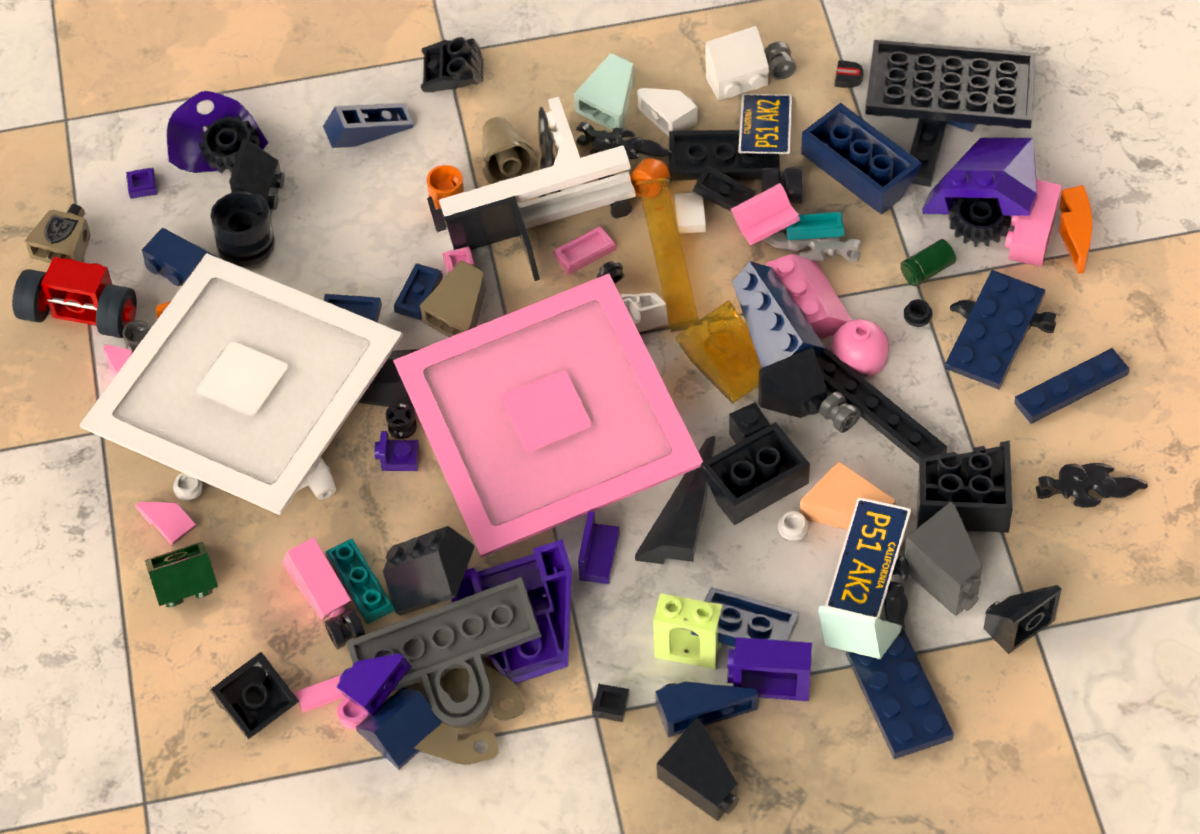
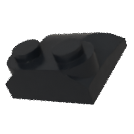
(254, 695)

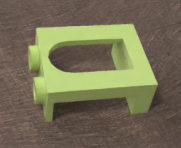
(673, 642)

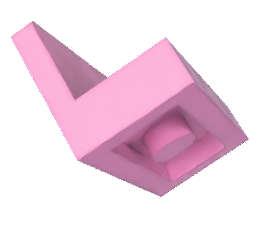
(764, 214)

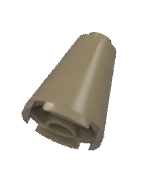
(505, 152)

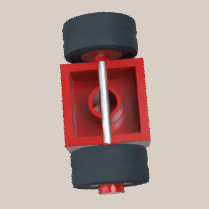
(75, 294)

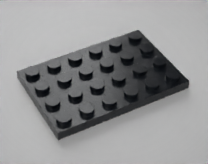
(951, 84)

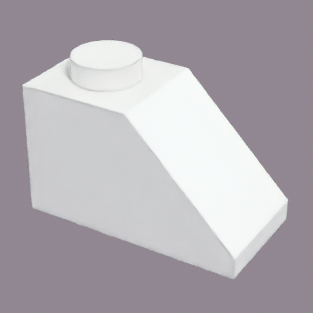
(668, 109)

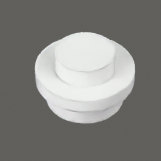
(187, 487)
(793, 526)

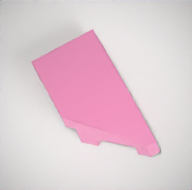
(167, 518)

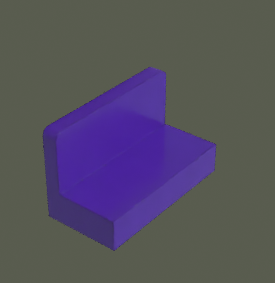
(597, 551)

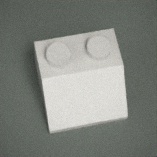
(736, 63)

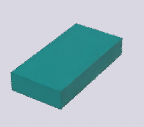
(816, 226)

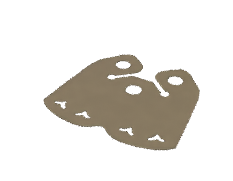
(444, 740)

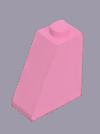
(316, 579)

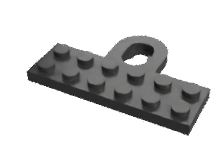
(452, 639)

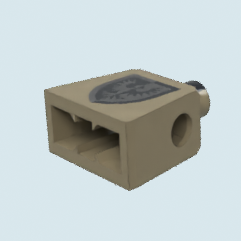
(60, 235)

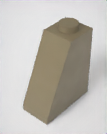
(455, 301)

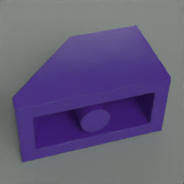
(373, 680)

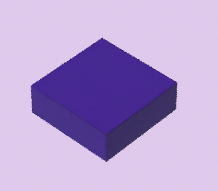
(141, 183)

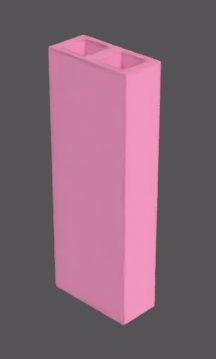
(319, 694)

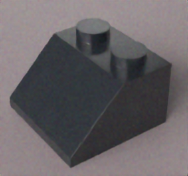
(257, 173)

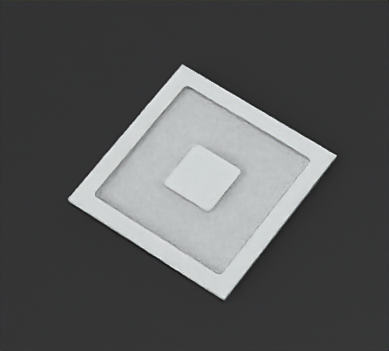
(242, 383)

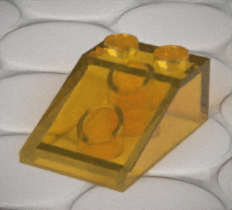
(723, 351)

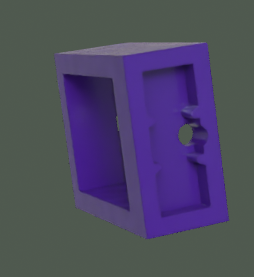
(771, 667)

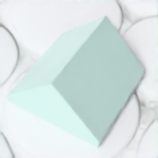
(857, 632)

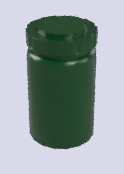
(928, 262)

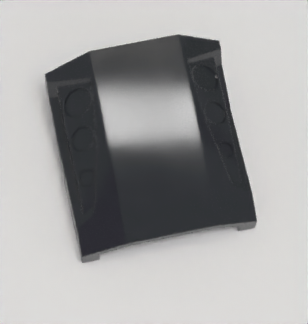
(452, 65)

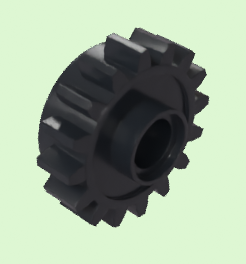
(223, 141)
(979, 220)

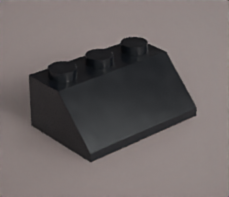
(756, 473)
(426, 569)

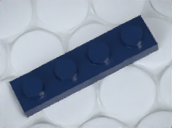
(1071, 385)

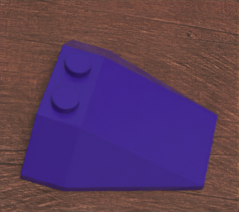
(990, 170)
(548, 584)

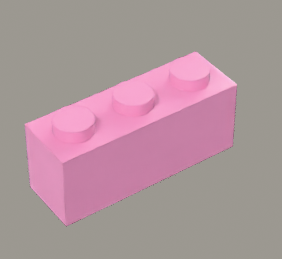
(1032, 232)

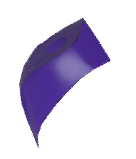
(187, 125)

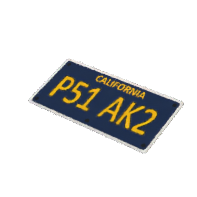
(765, 123)
(868, 557)

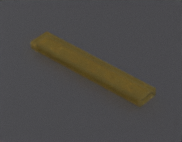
(668, 254)

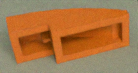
(1076, 225)

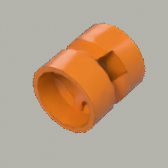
(444, 182)

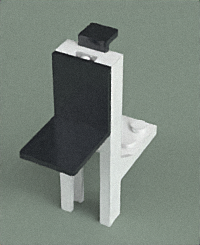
(494, 215)

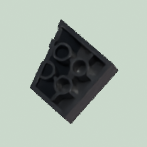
(973, 482)

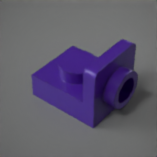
(397, 454)

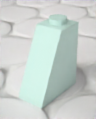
(607, 92)

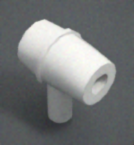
(320, 481)

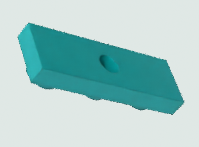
(366, 591)

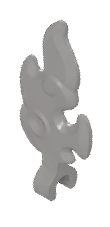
(819, 246)

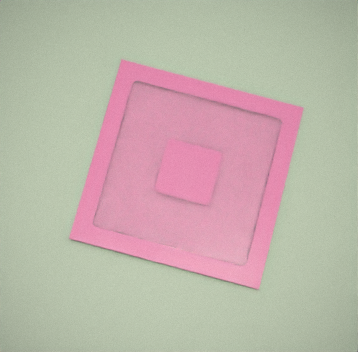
(547, 414)

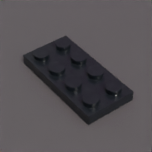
(715, 149)

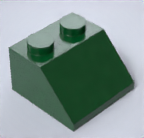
(181, 574)

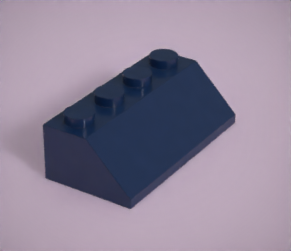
(860, 157)

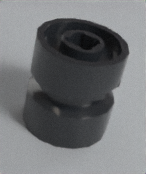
(790, 180)

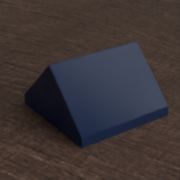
(400, 726)

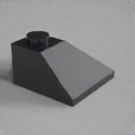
(792, 385)
(1021, 616)

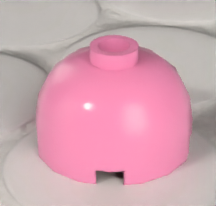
(861, 346)

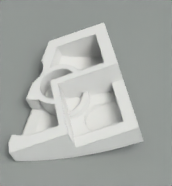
(646, 310)

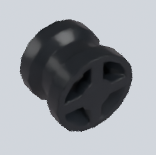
(403, 413)

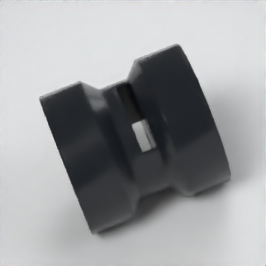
(341, 633)

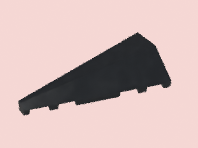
(678, 524)

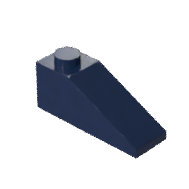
(365, 123)
(709, 703)

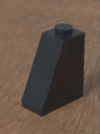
(699, 772)

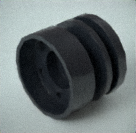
(242, 228)

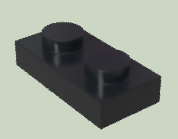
(722, 189)

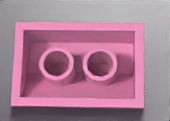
(811, 293)

